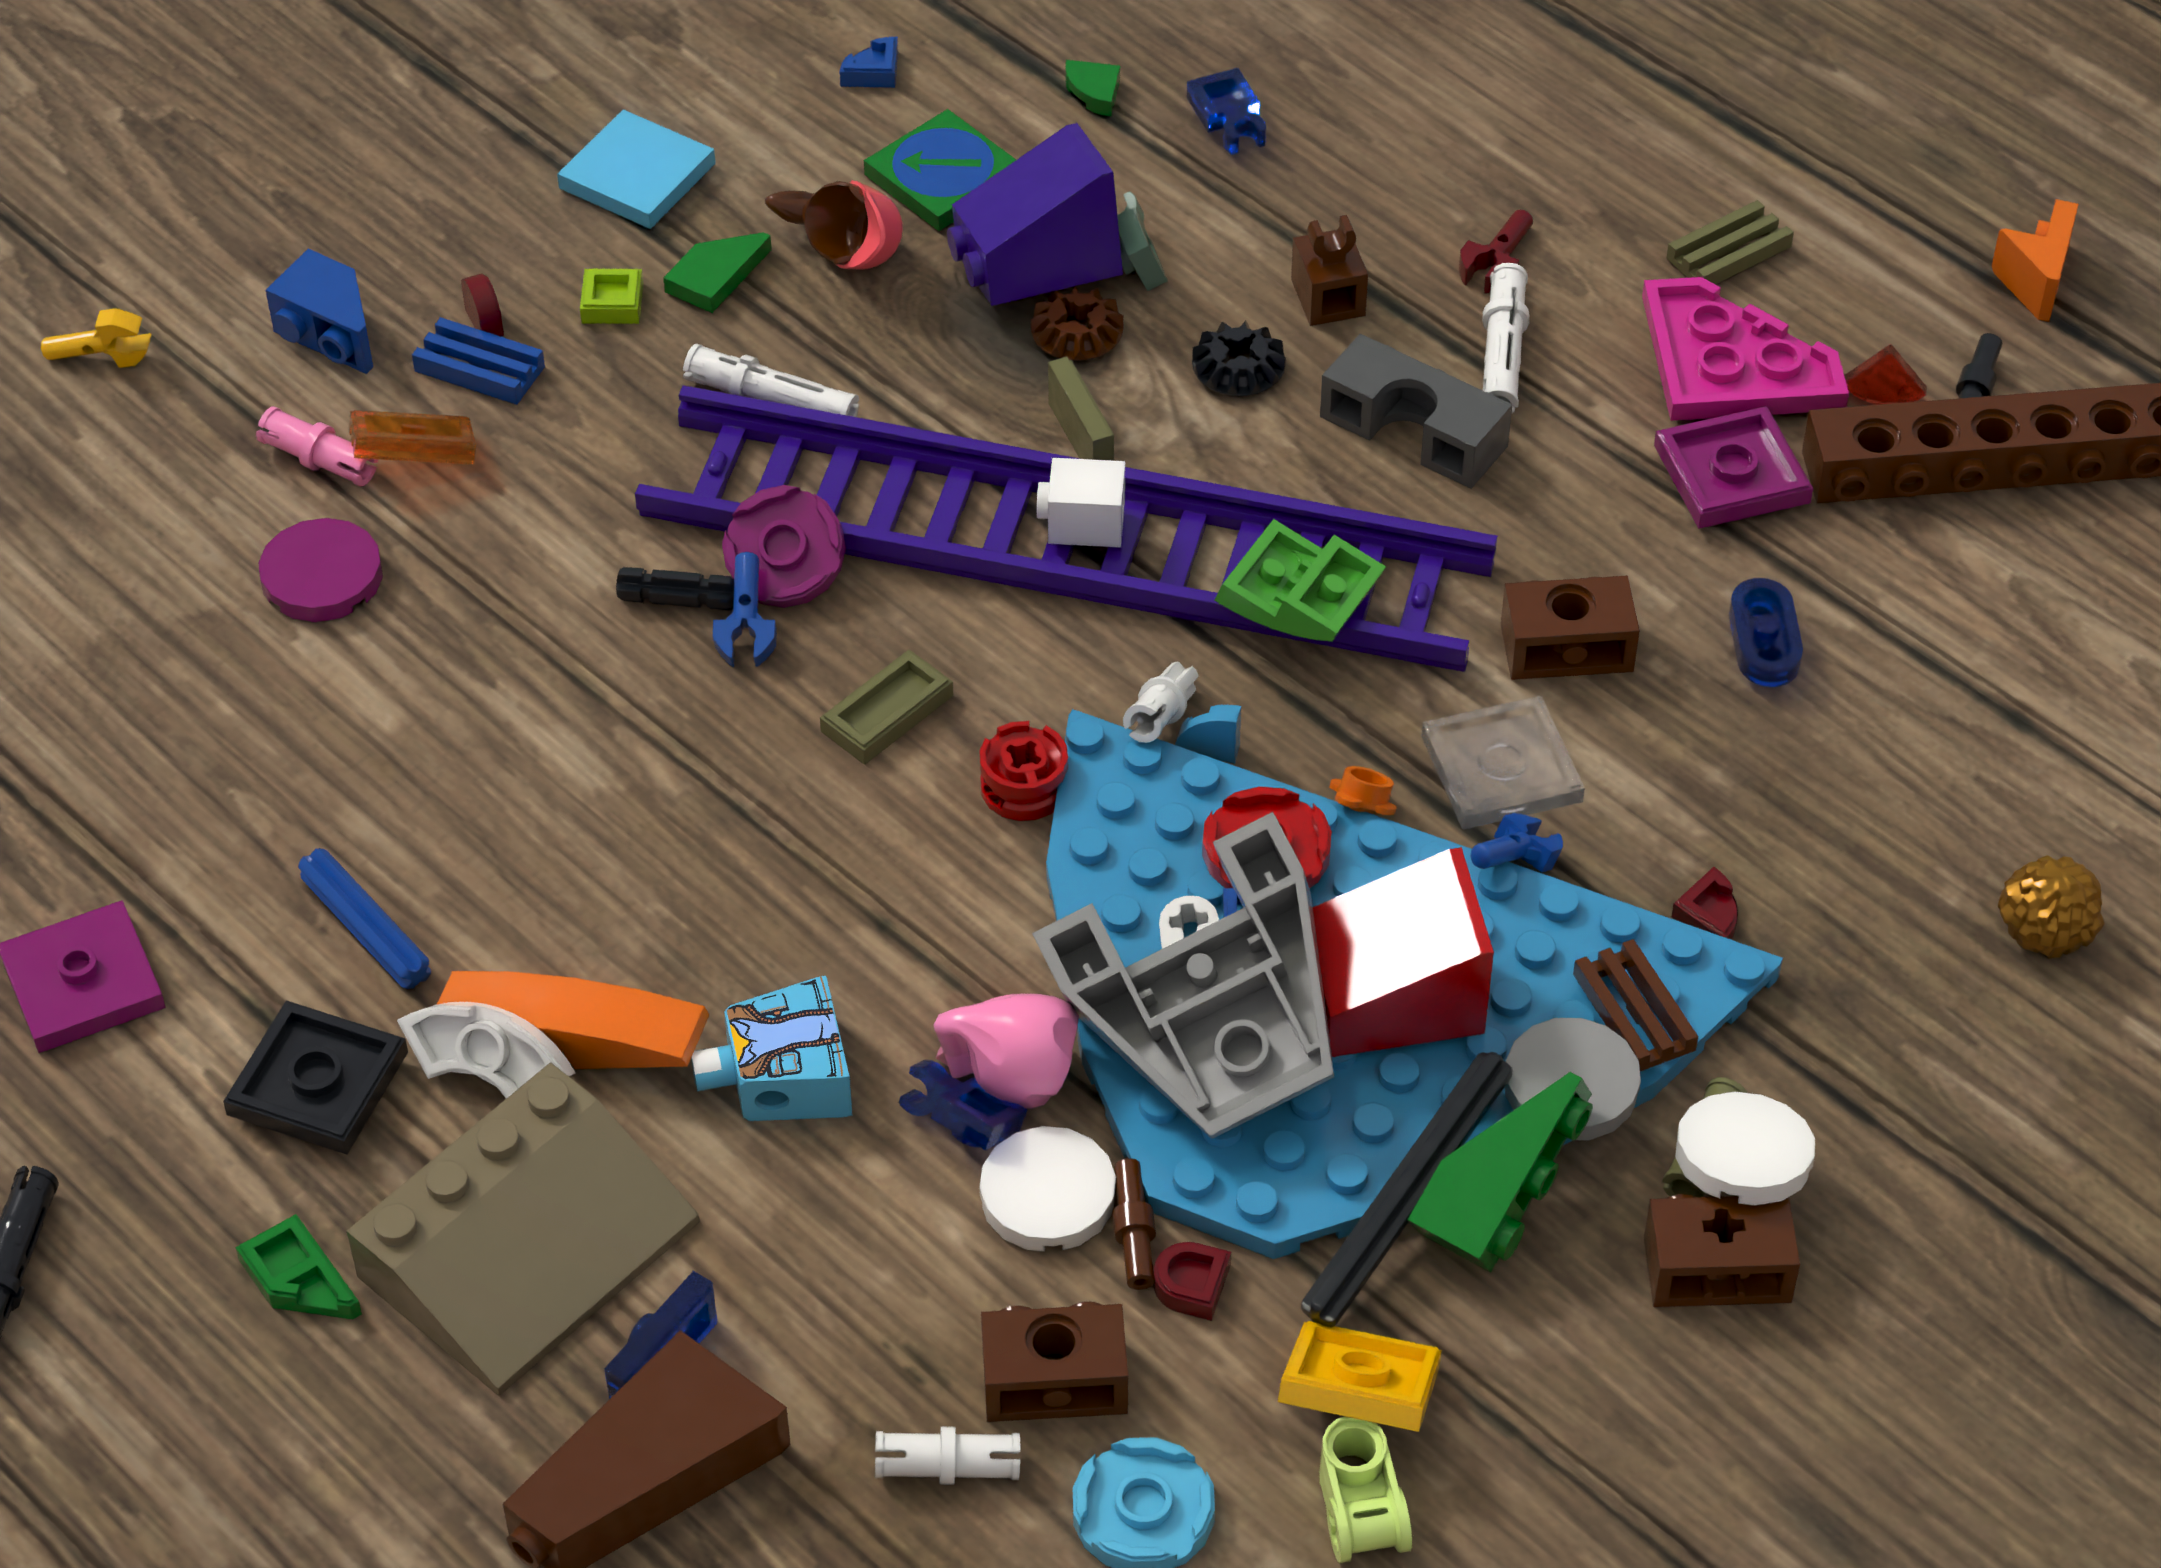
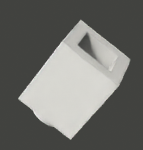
(1083, 502)

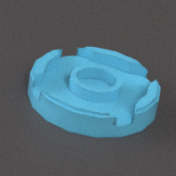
(1143, 1505)

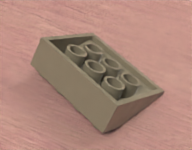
(520, 1229)

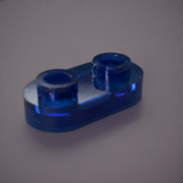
(1766, 645)

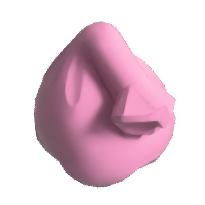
(1011, 1044)

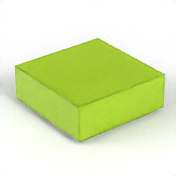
(611, 296)

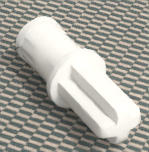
(1161, 702)

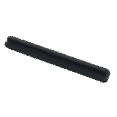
(1395, 1202)

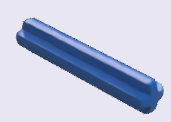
(364, 918)

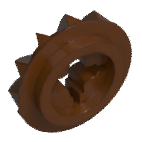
(1072, 339)

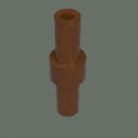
(1134, 1224)

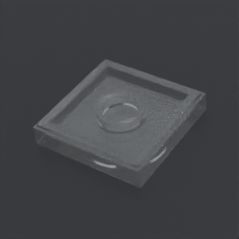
(1502, 762)

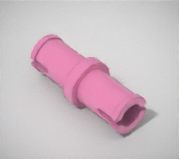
(314, 446)

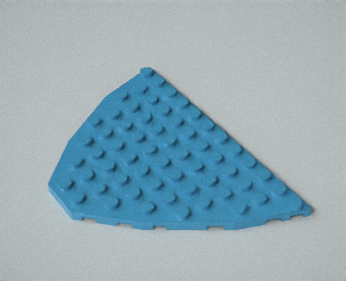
(1312, 1166)

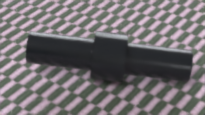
(1978, 377)

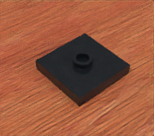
(316, 1077)

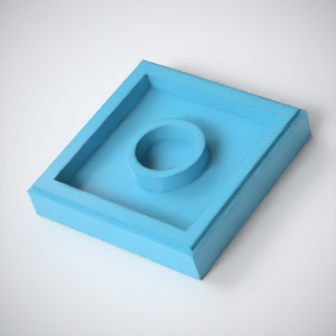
(636, 169)

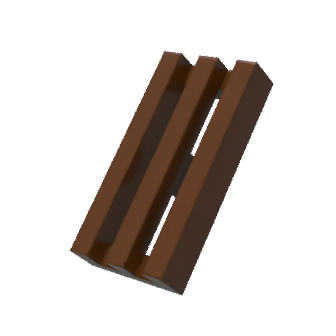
(1674, 1021)

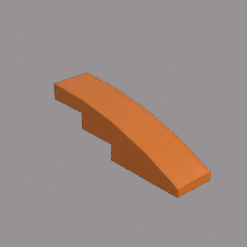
(590, 1020)

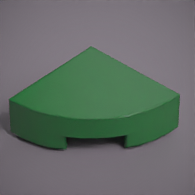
(1093, 84)

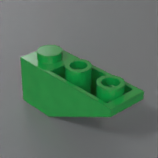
(1490, 1181)

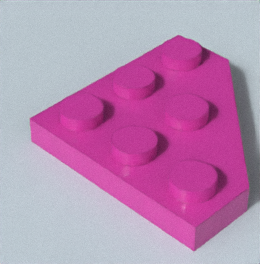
(1733, 358)

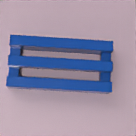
(483, 353)

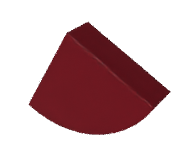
(1709, 905)

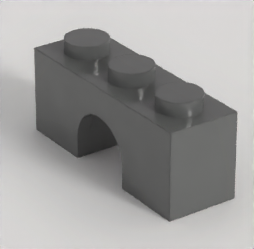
(1379, 385)

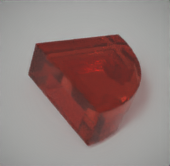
(1885, 379)

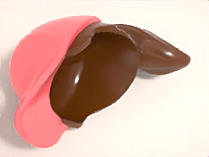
(844, 222)

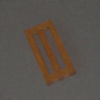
(412, 437)

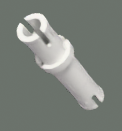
(1505, 322)
(750, 379)

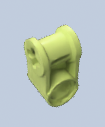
(1362, 1501)

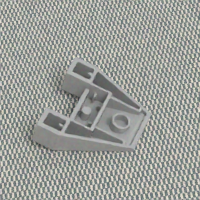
(1224, 1014)

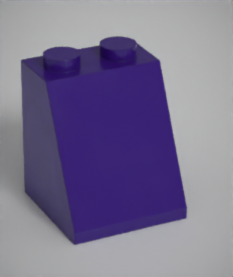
(1040, 222)

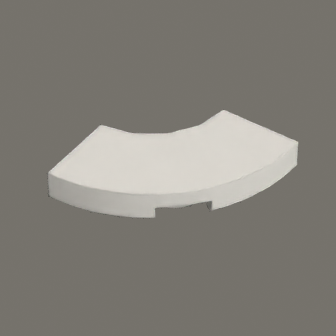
(481, 1043)

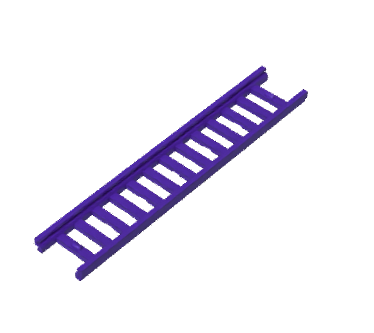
(1020, 471)

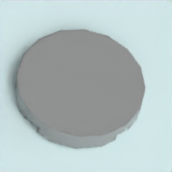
(1586, 1049)

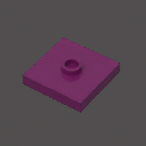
(1733, 467)
(81, 976)

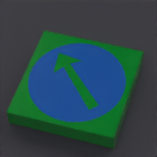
(936, 166)

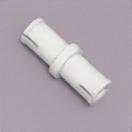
(947, 1455)

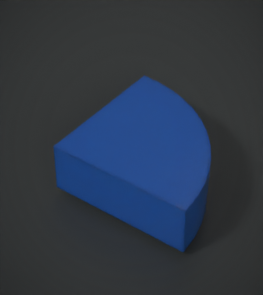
(872, 66)

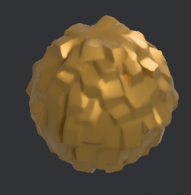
(2052, 906)

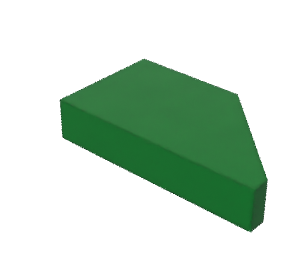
(715, 269)
(296, 1272)

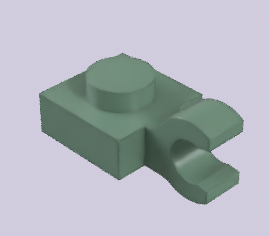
(1136, 246)

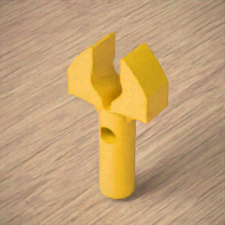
(111, 337)

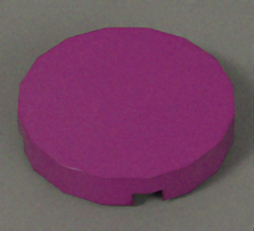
(795, 541)
(320, 569)

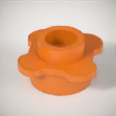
(1364, 791)

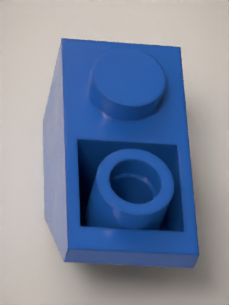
(321, 309)

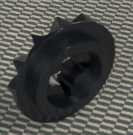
(1242, 374)

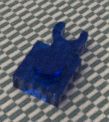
(1228, 104)

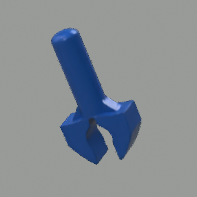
(745, 614)
(1517, 840)

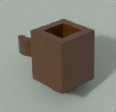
(1329, 274)

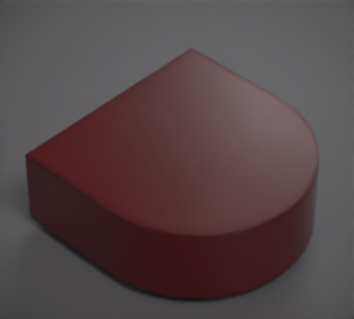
(482, 304)
(1191, 1278)

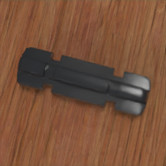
(675, 588)

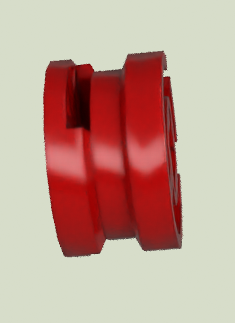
(1022, 770)

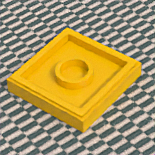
(1360, 1375)

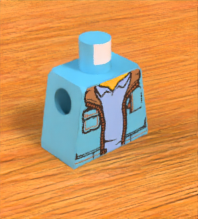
(781, 1056)

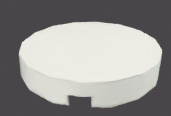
(1745, 1147)
(1047, 1188)

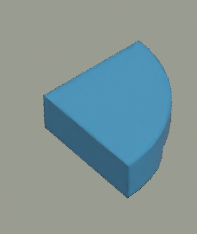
(1213, 733)

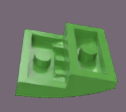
(1299, 585)

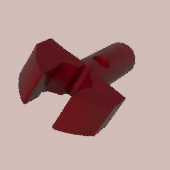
(1478, 256)

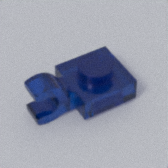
(962, 1107)

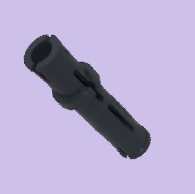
(19, 1231)

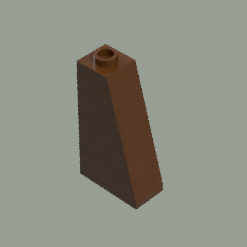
(645, 1457)

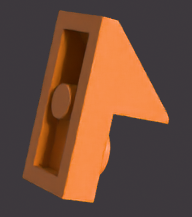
(2034, 262)

